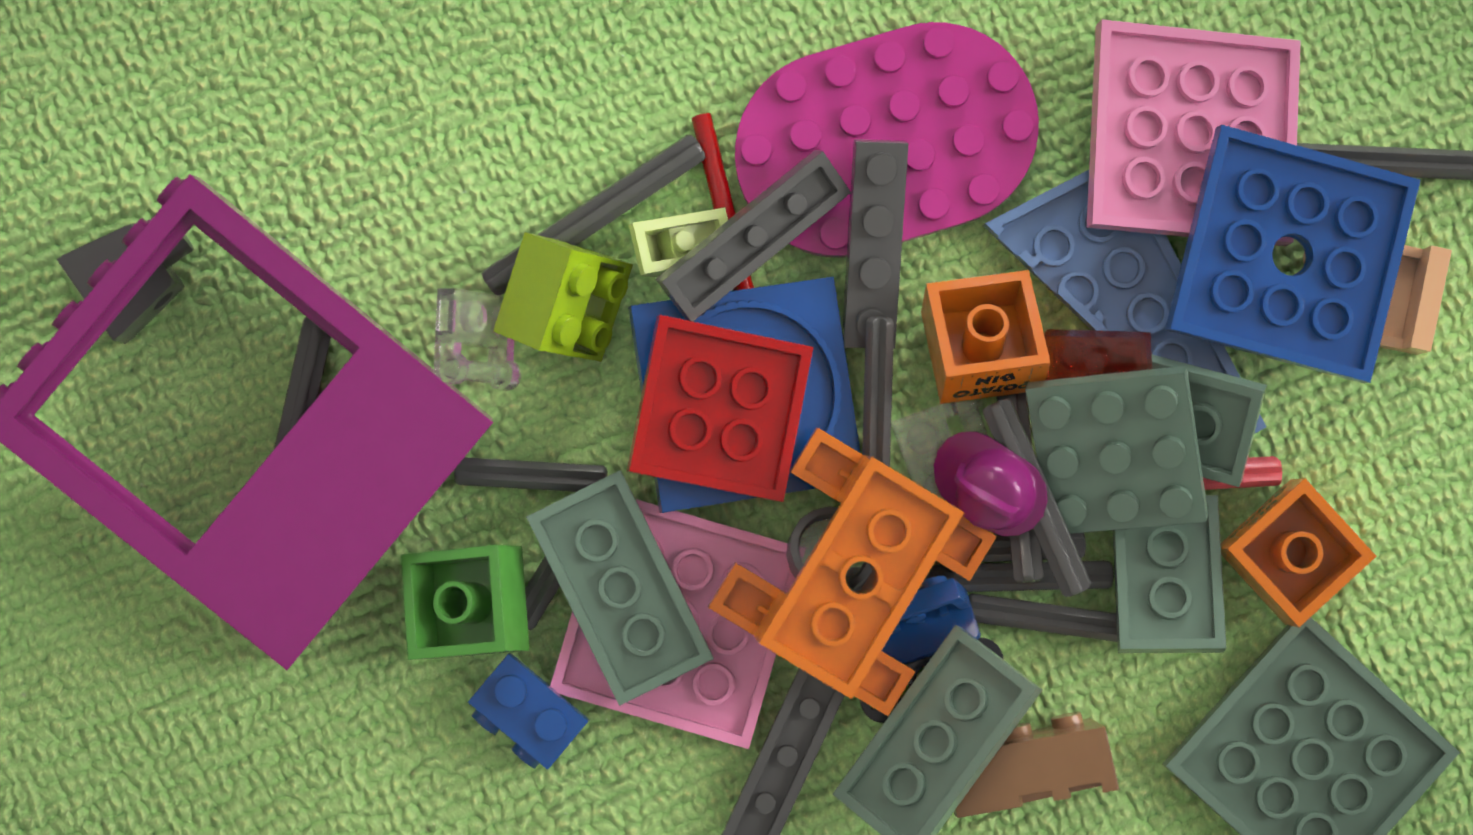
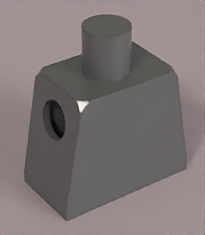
(148, 301)

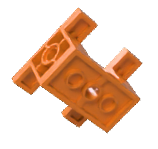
(880, 522)

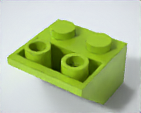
(562, 298)

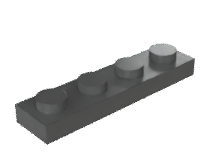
(753, 235)
(874, 236)
(785, 758)

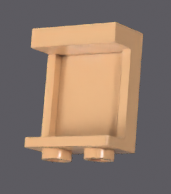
(1416, 300)

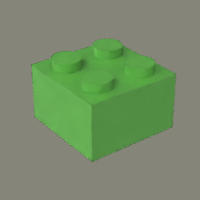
(465, 602)

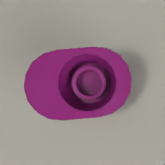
(990, 484)

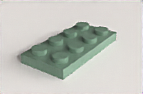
(620, 587)
(937, 739)

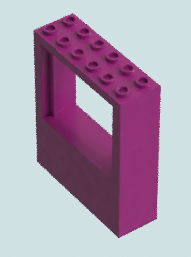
(326, 493)

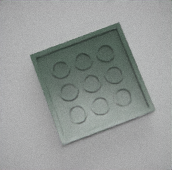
(1310, 745)

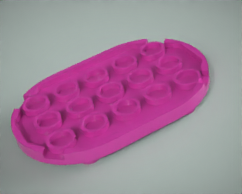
(926, 84)

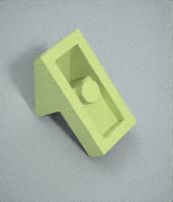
(667, 239)

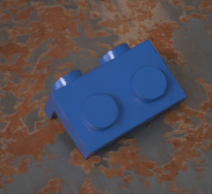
(930, 618)
(527, 712)

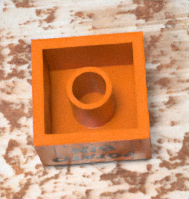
(984, 336)
(1296, 552)

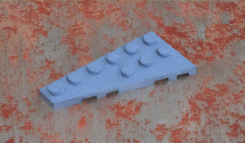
(1103, 274)

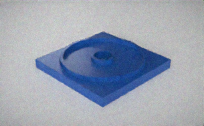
(1353, 241)
(788, 312)

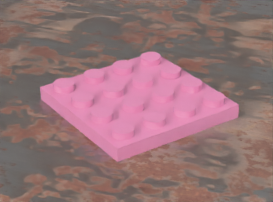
(1158, 112)
(723, 694)

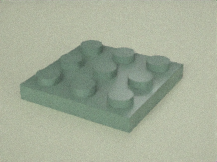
(1119, 449)

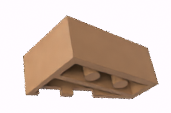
(1042, 765)

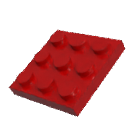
(720, 408)

